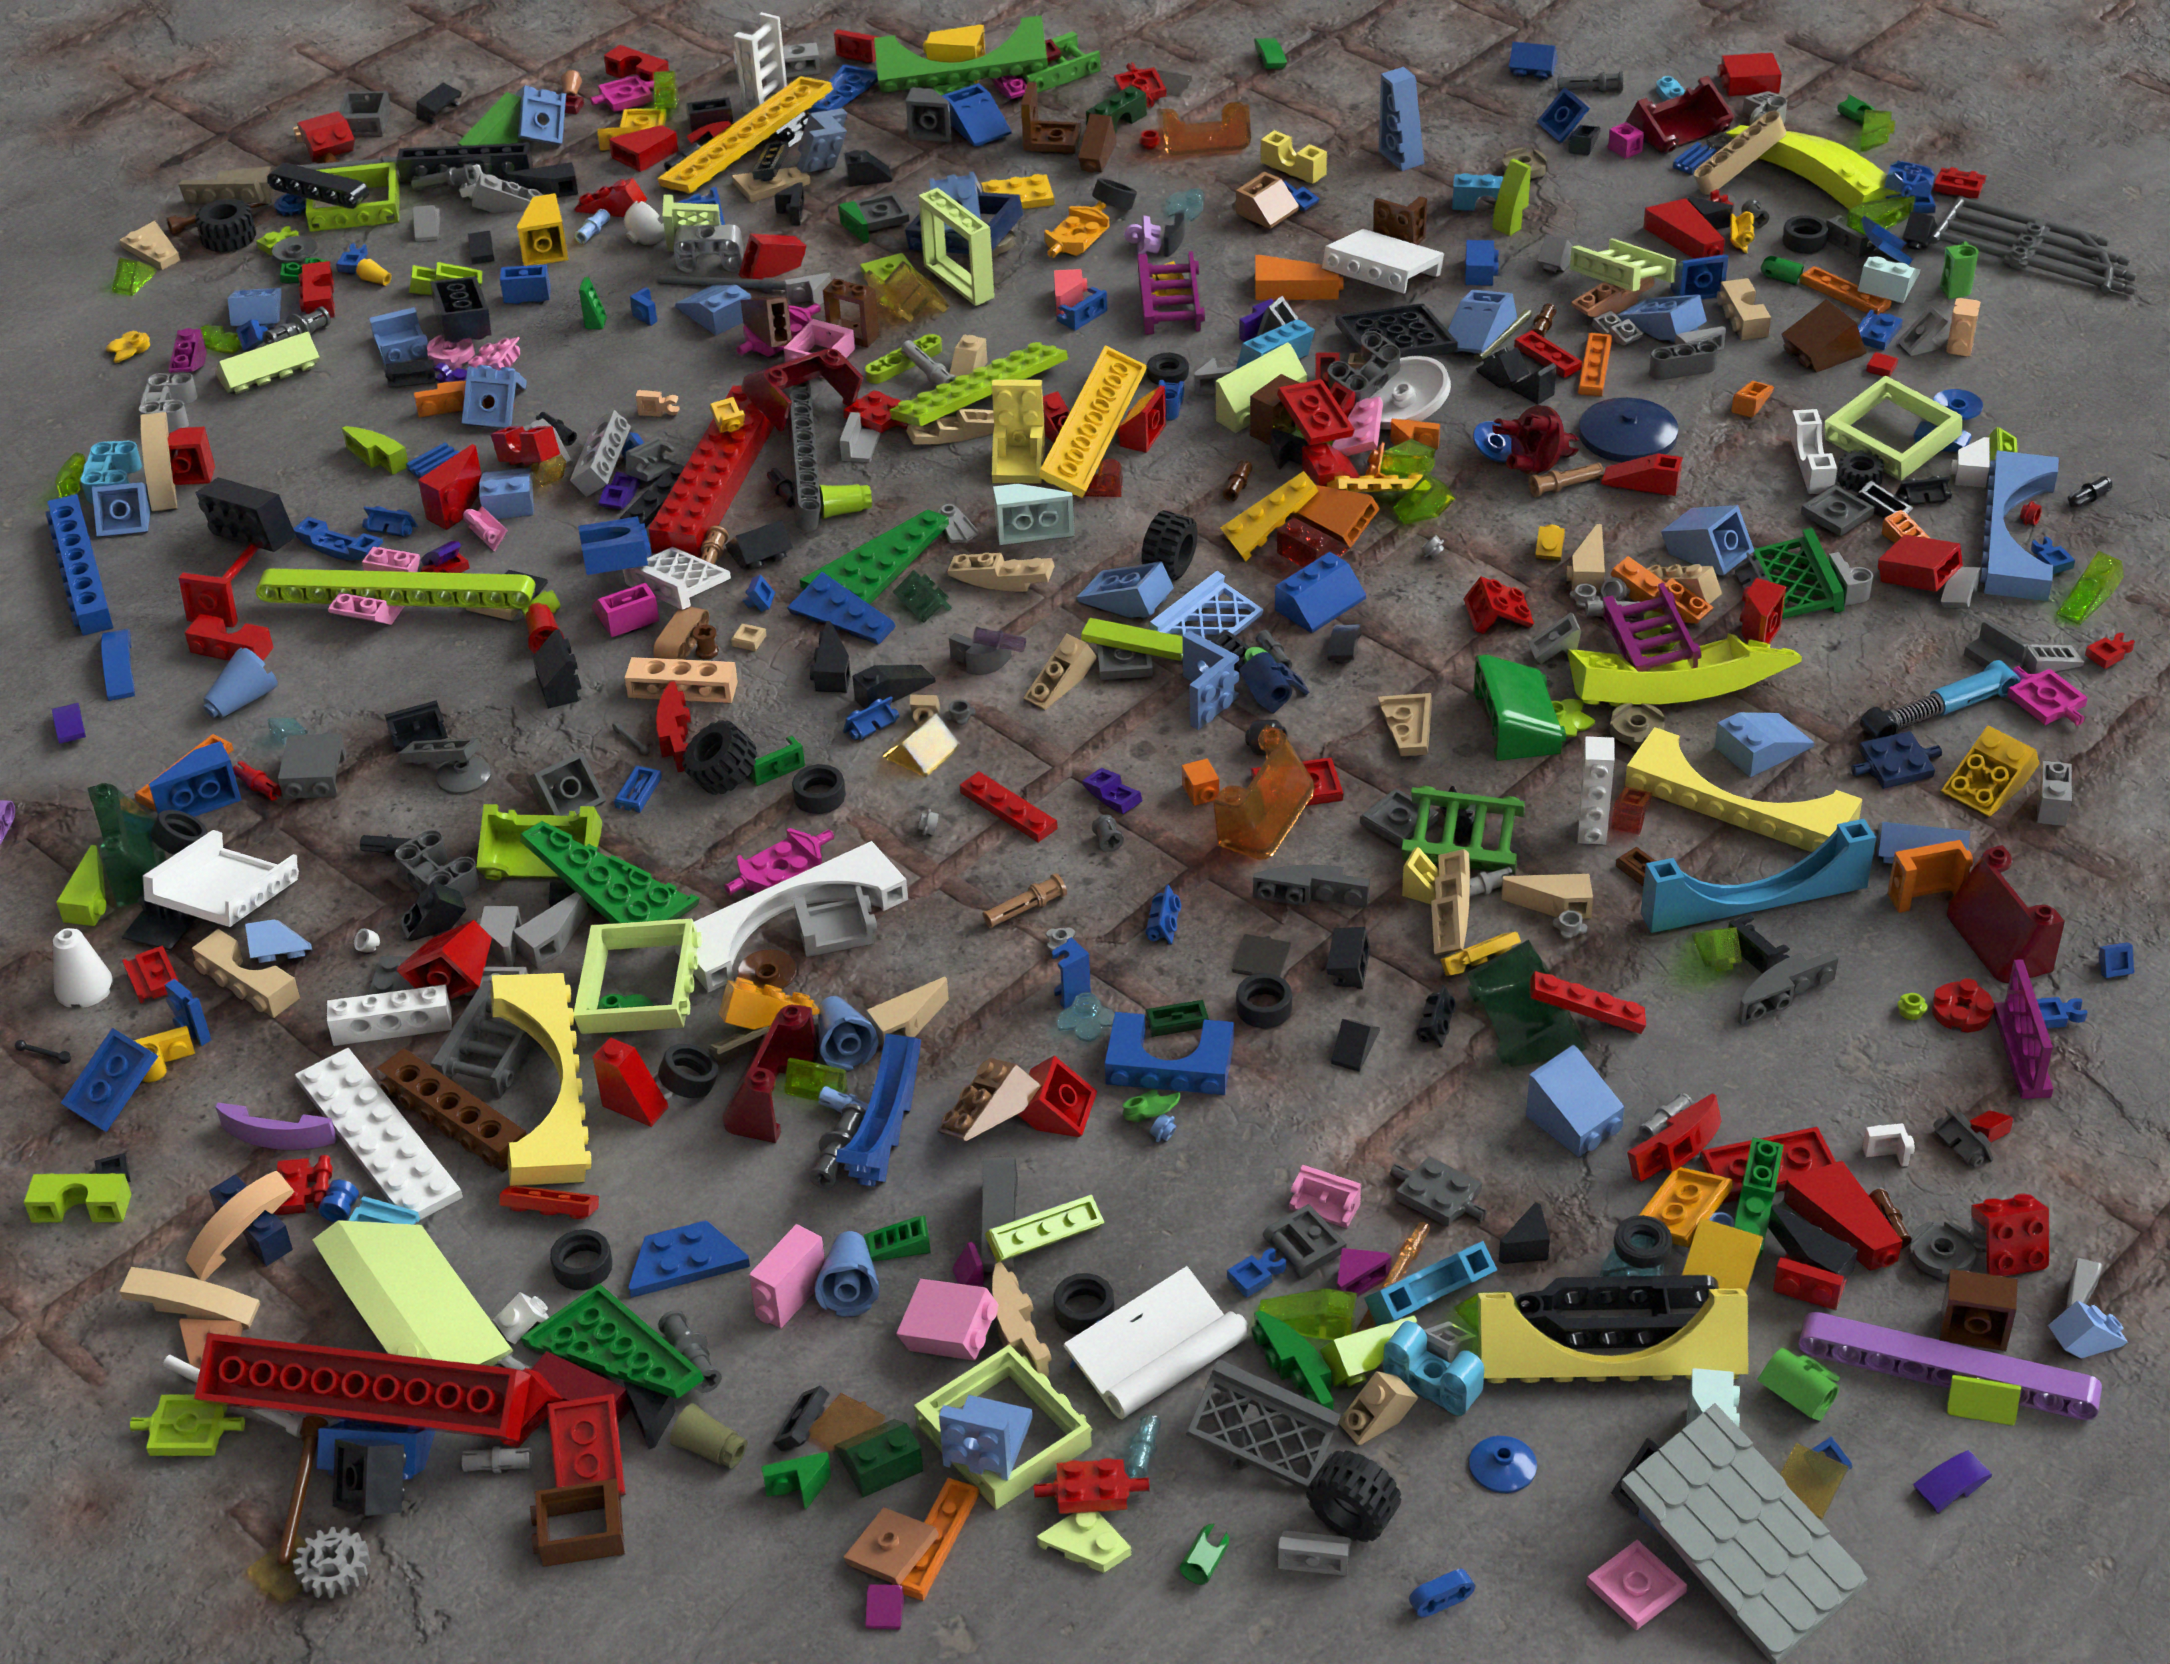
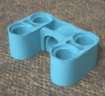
(109, 465)
(1444, 1383)

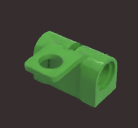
(1959, 270)
(1801, 1382)

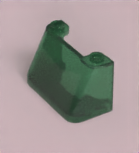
(127, 843)
(1525, 1026)

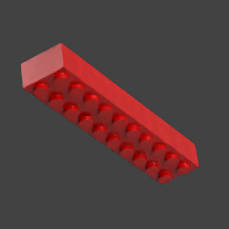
(710, 480)
(363, 1386)

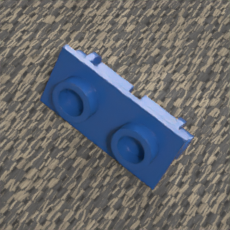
(398, 522)
(860, 722)
(1163, 916)

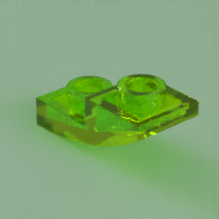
(218, 340)
(70, 475)

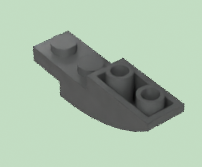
(1305, 882)
(1777, 985)

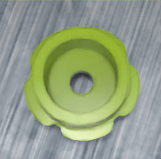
(1912, 1006)

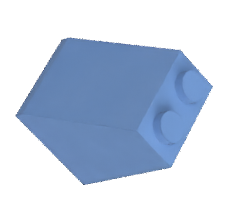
(1709, 537)
(1573, 1102)

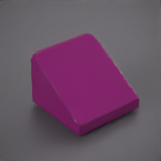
(969, 1267)
(884, 1606)

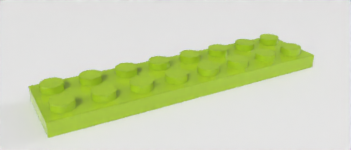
(977, 385)

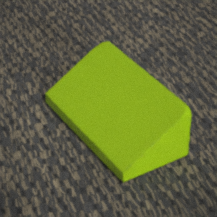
(2001, 441)
(1983, 1400)

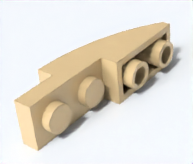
(992, 572)
(1014, 1320)

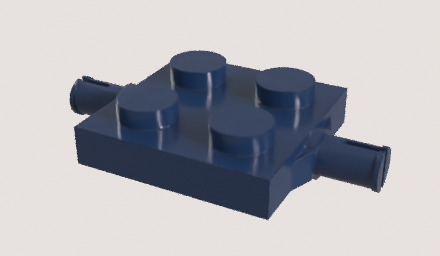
(1896, 760)

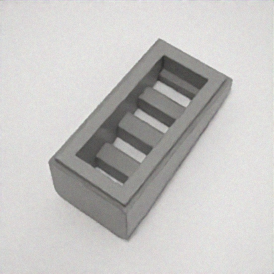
(1752, 102)
(1703, 335)
(2048, 656)
(2083, 1281)

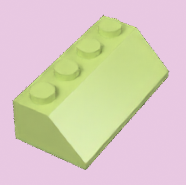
(267, 362)
(1235, 388)

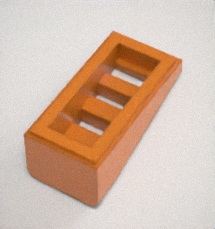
(1751, 398)
(1900, 524)

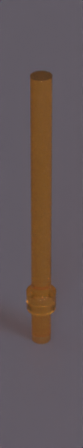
(1409, 1251)

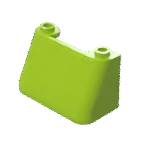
(505, 856)

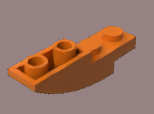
(445, 399)
(1645, 587)

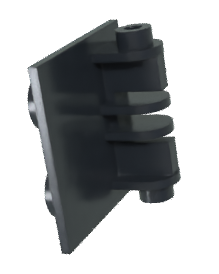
(158, 925)

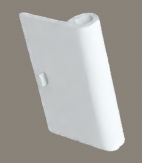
(1141, 1358)

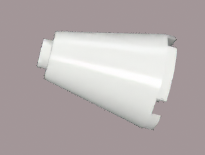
(78, 970)

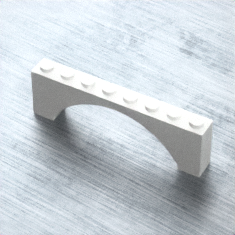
(830, 881)

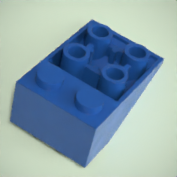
(976, 115)

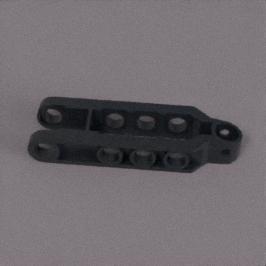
(1657, 1294)

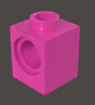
(1625, 140)

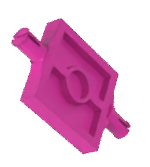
(624, 93)
(2047, 696)

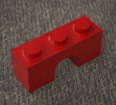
(626, 61)
(316, 288)
(529, 446)
(209, 638)

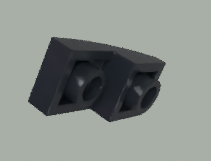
(1343, 643)

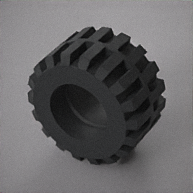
(225, 225)
(1172, 541)
(719, 757)
(1353, 1496)

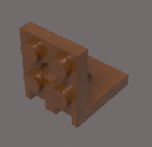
(1045, 135)

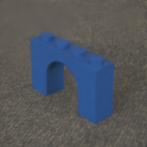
(614, 545)
(1200, 1072)

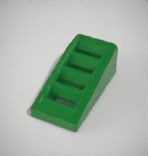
(853, 220)
(592, 308)
(916, 1241)

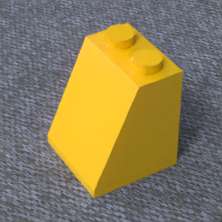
(955, 44)
(542, 232)

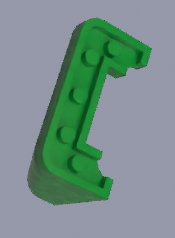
(1518, 708)

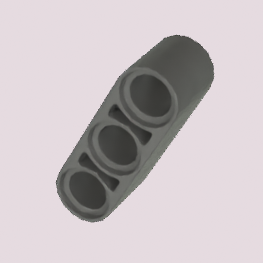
(1683, 360)

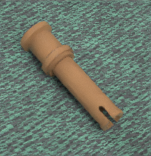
(1556, 480)
(713, 546)
(1035, 896)

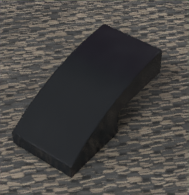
(1174, 235)

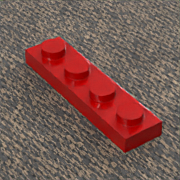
(1008, 806)
(1587, 1002)

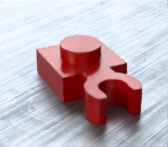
(455, 565)
(2109, 652)

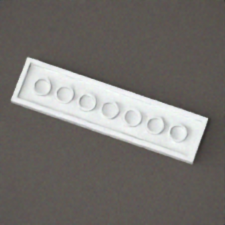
(378, 1134)

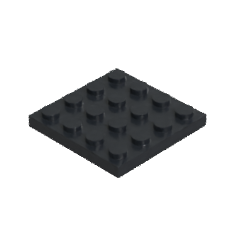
(1408, 327)

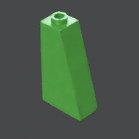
(498, 125)

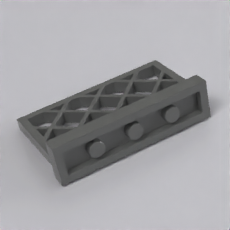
(1267, 1398)

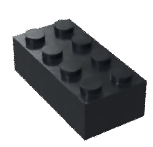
(460, 309)
(245, 514)

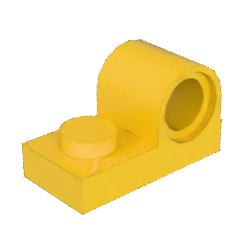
(168, 1047)

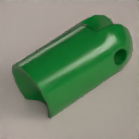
(1854, 108)
(1782, 269)
(1203, 1557)

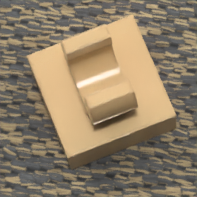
(924, 705)

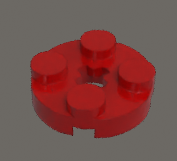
(1966, 993)

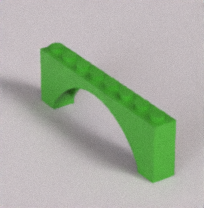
(1018, 55)

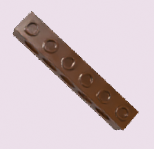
(449, 1108)

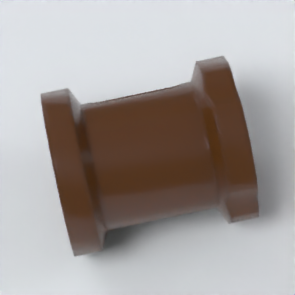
(705, 639)

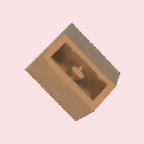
(1265, 200)

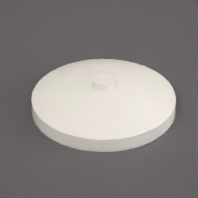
(1414, 391)

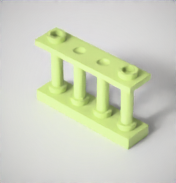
(1622, 264)

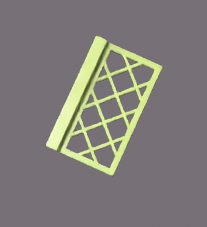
(676, 213)

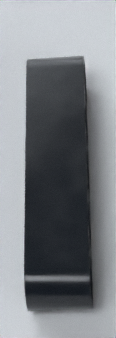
(318, 185)

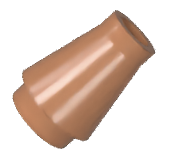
(571, 82)

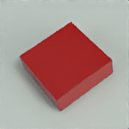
(1882, 364)

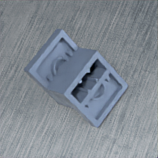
(822, 140)

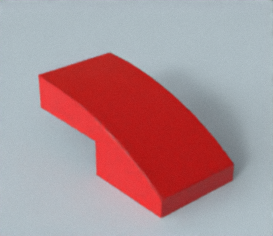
(714, 128)

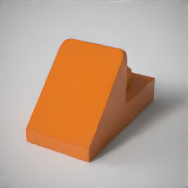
(1423, 432)

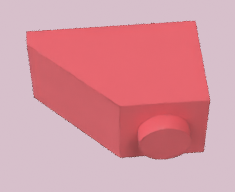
(1069, 288)

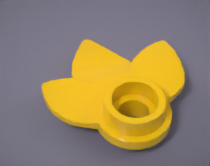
(128, 345)

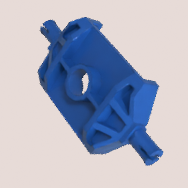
(1910, 179)

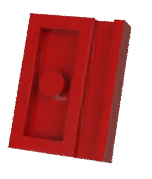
(150, 973)

